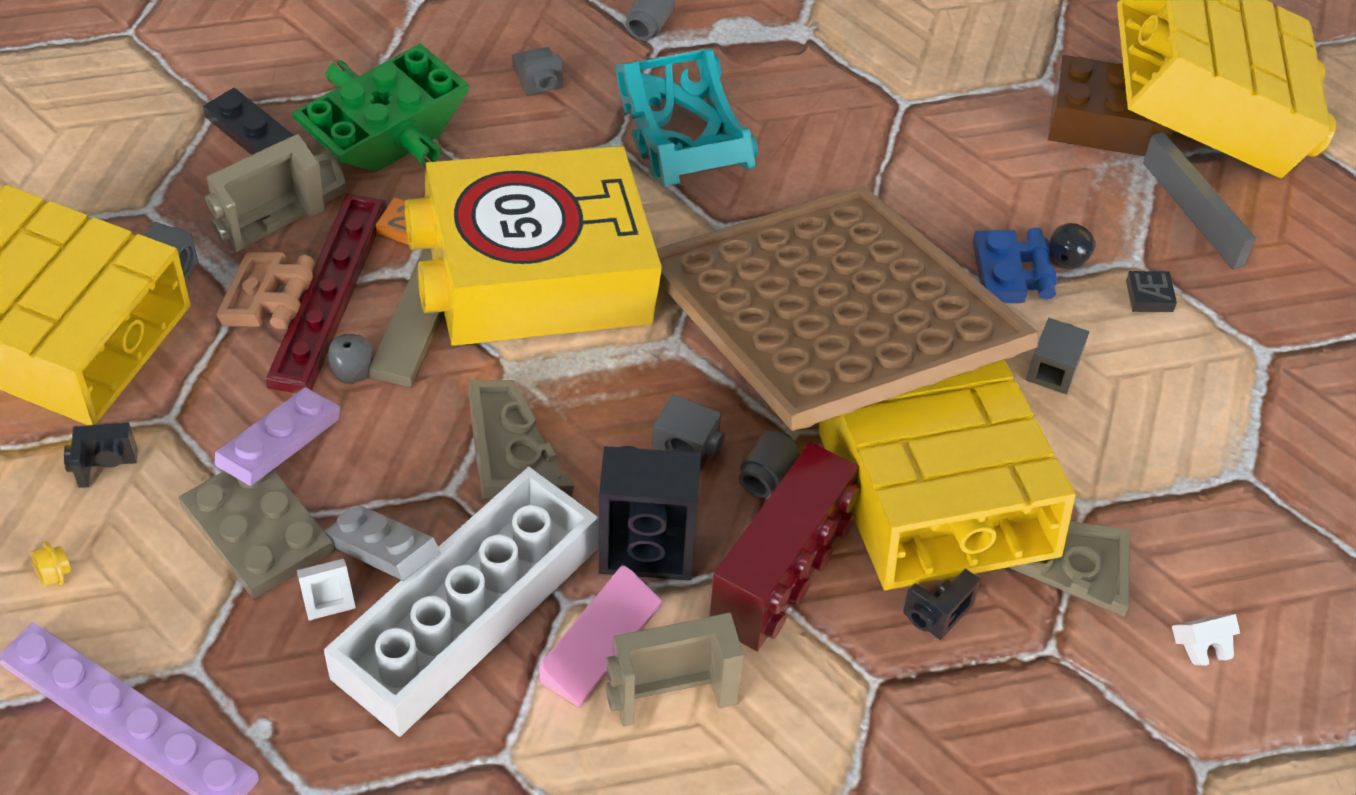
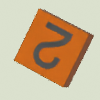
(392, 222)

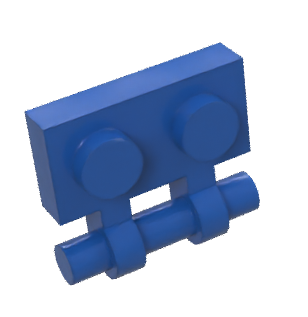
(1001, 269)

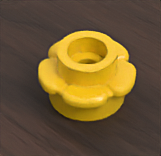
(50, 564)

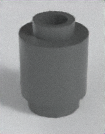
(648, 17)
(768, 463)

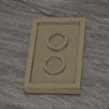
(257, 529)

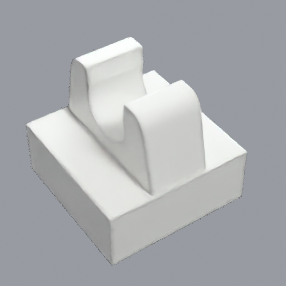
(326, 589)
(1207, 631)

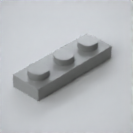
(382, 542)

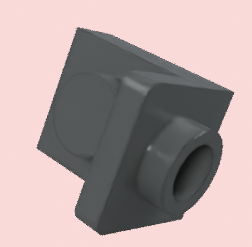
(538, 70)

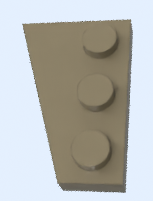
(1091, 566)

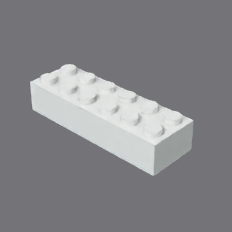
(462, 601)

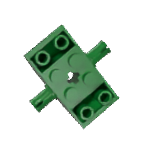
(386, 110)

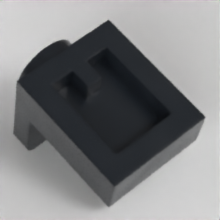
(99, 446)
(943, 609)

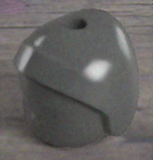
(350, 357)

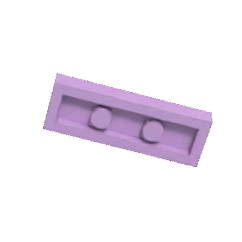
(277, 436)

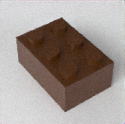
(1094, 111)

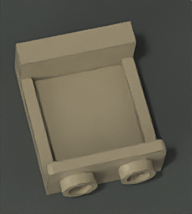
(262, 186)
(674, 660)

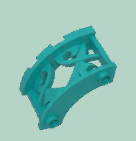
(721, 143)

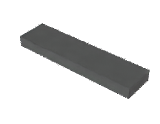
(1199, 200)

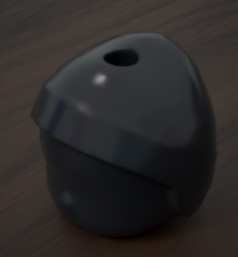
(1071, 245)

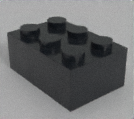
(648, 511)

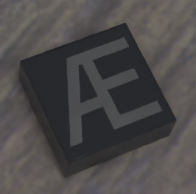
(1151, 291)

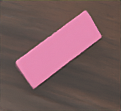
(580, 655)

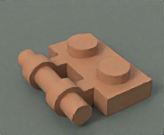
(256, 286)

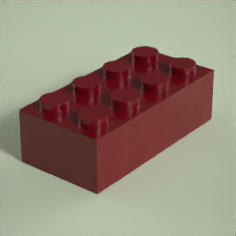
(785, 545)

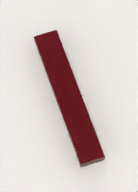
(328, 295)

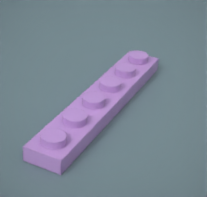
(125, 716)

